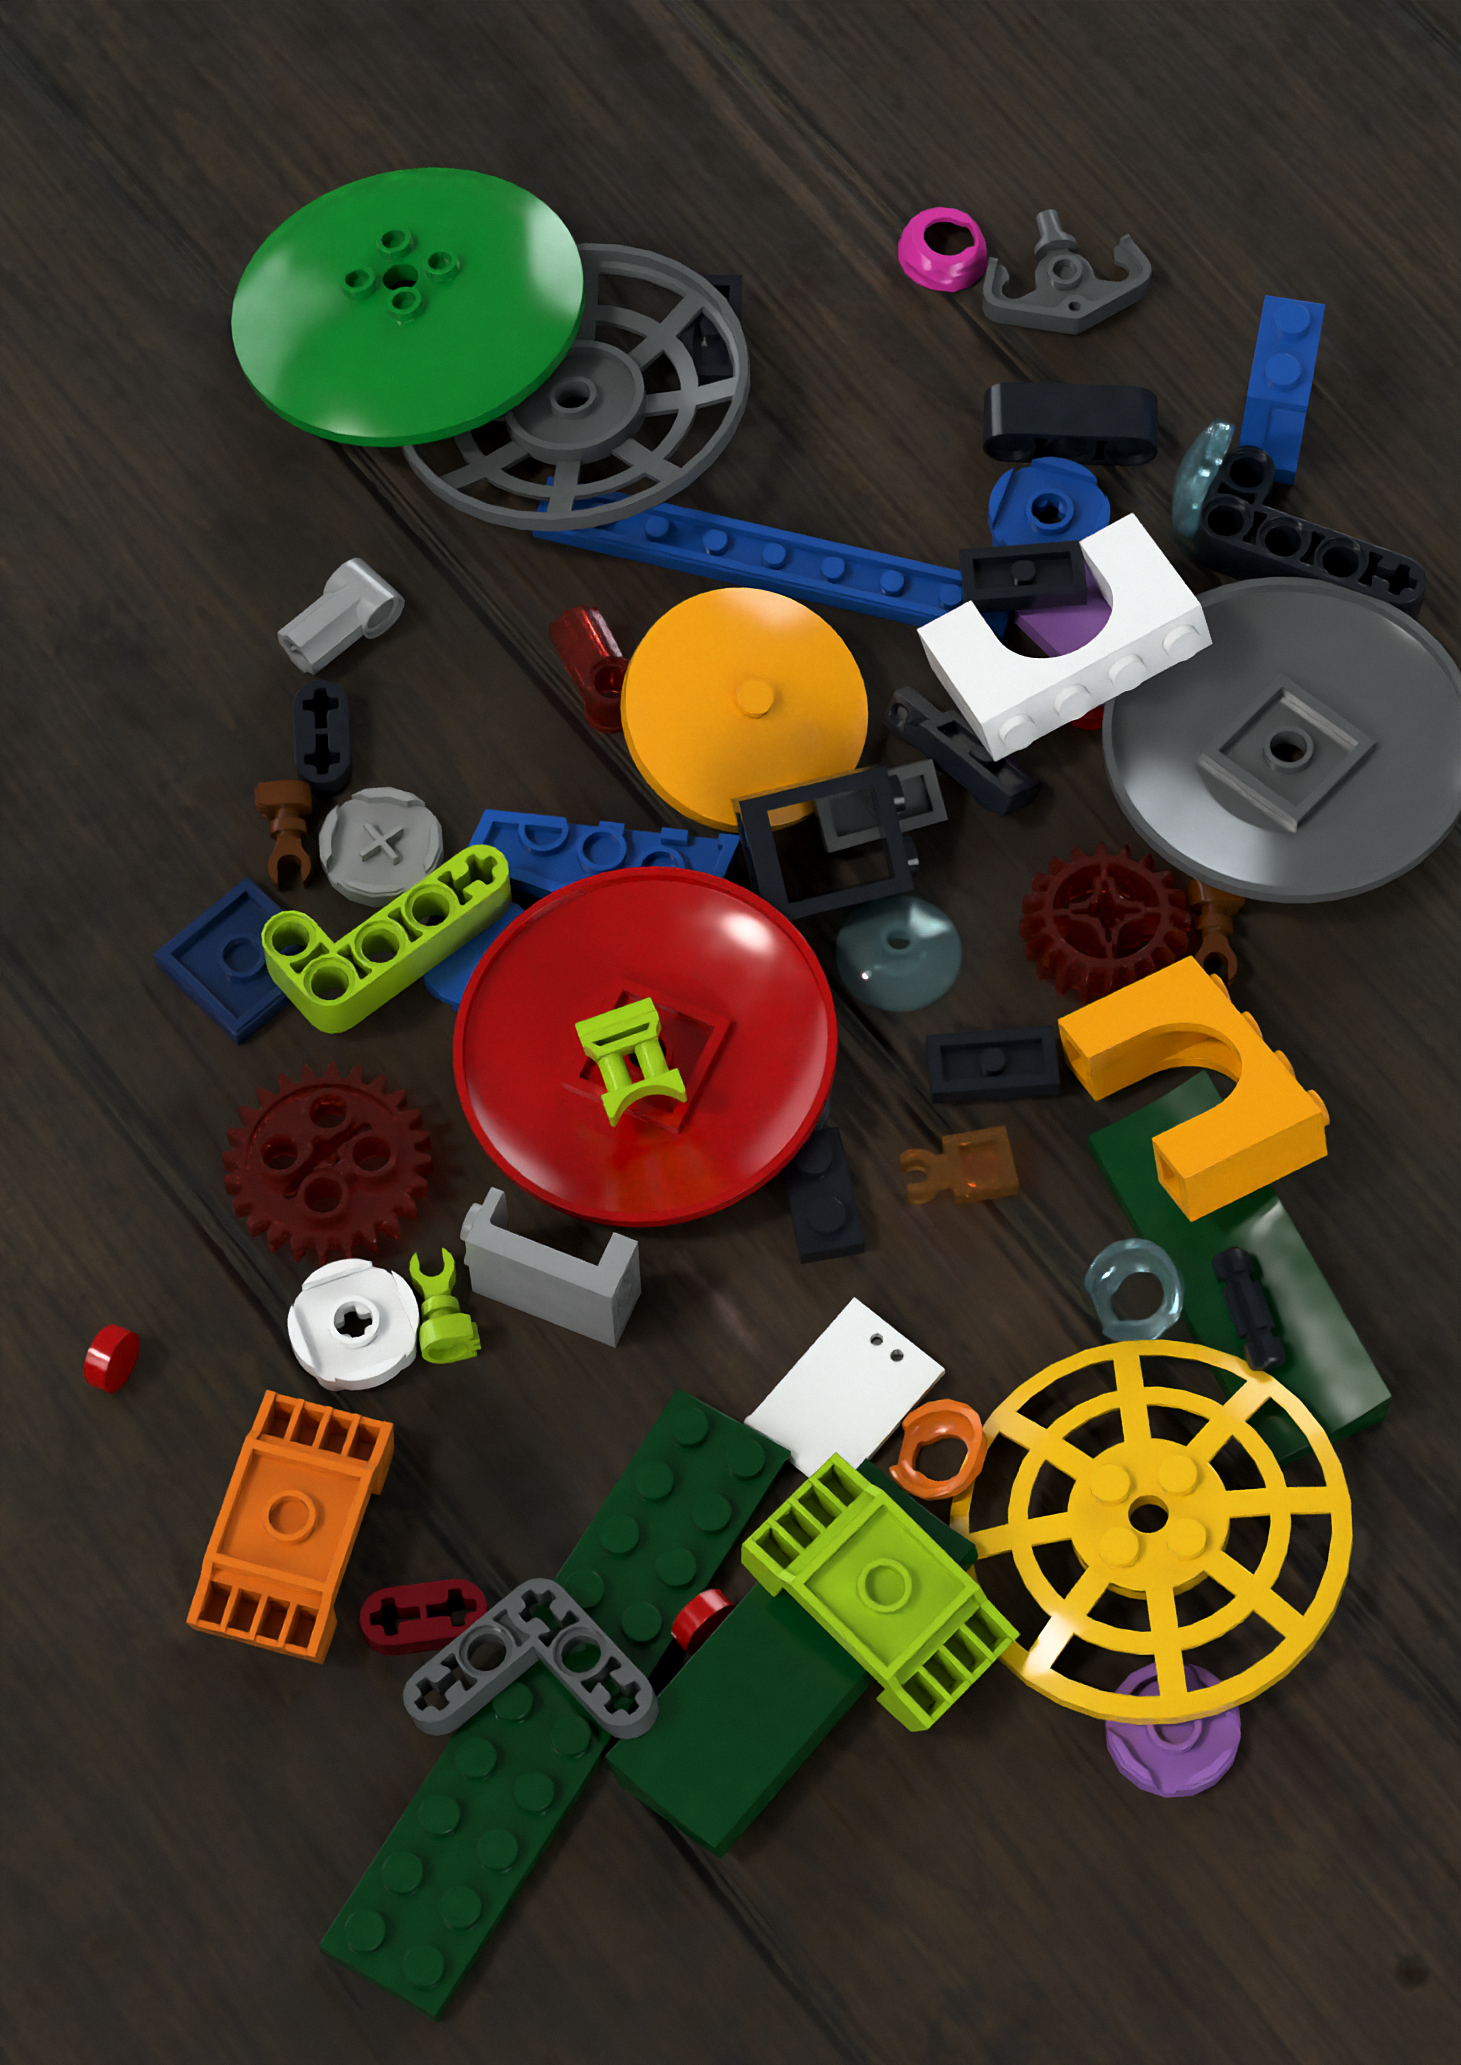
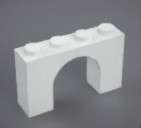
(1022, 698)

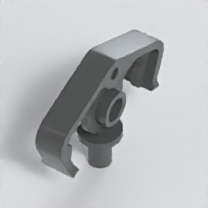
(1066, 291)

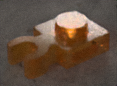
(972, 1164)

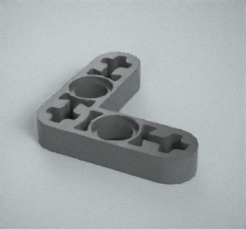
(525, 1644)

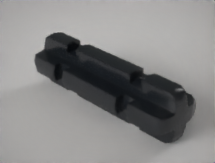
(1248, 1309)

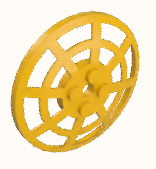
(1172, 1558)

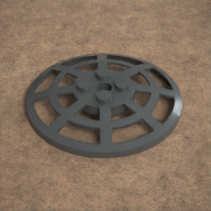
(613, 409)

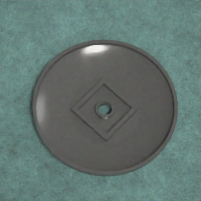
(1307, 669)

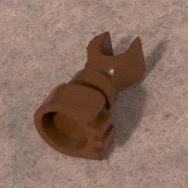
(285, 806)
(1214, 924)

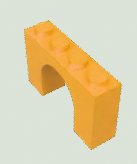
(1189, 1020)

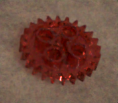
(289, 1127)

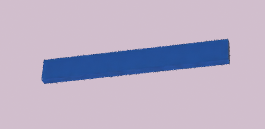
(775, 562)

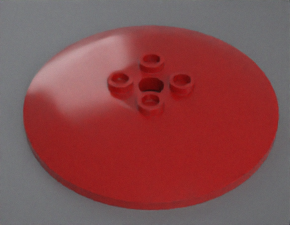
(738, 1018)

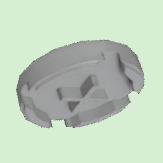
(380, 845)

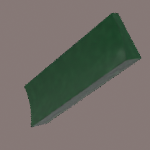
(1323, 1353)
(752, 1705)

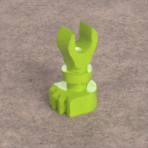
(446, 1331)

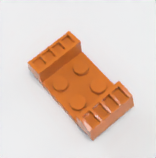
(290, 1526)

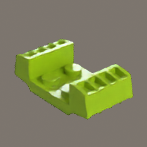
(880, 1591)

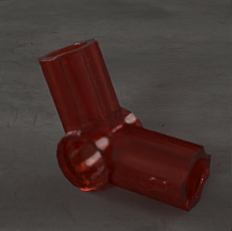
(592, 664)

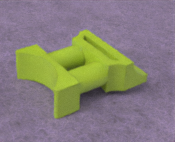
(624, 1032)

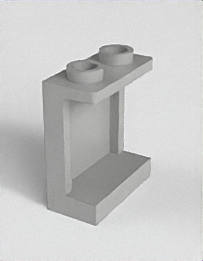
(547, 1281)

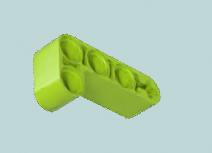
(466, 890)

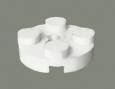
(360, 1361)

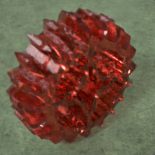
(1057, 932)

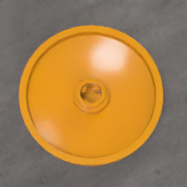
(741, 701)

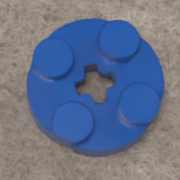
(1045, 484)

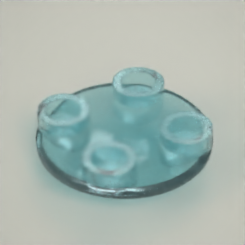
(1197, 475)

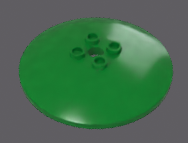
(421, 362)

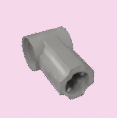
(352, 605)

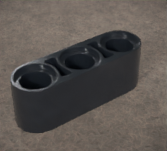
(1070, 422)

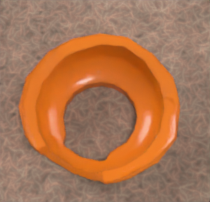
(928, 1425)

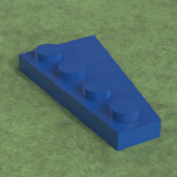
(551, 853)

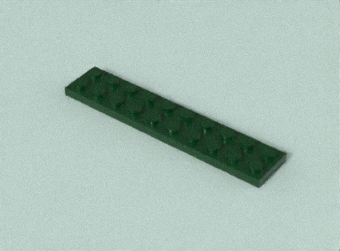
(534, 1747)

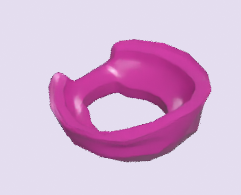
(938, 270)

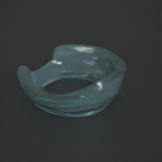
(1117, 1263)

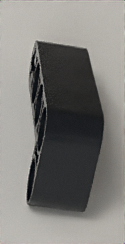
(1311, 546)

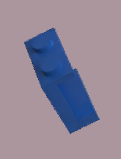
(1282, 381)

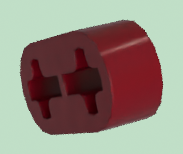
(420, 1601)

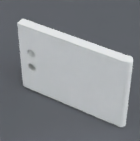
(846, 1392)

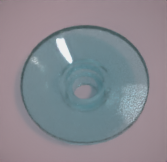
(898, 977)

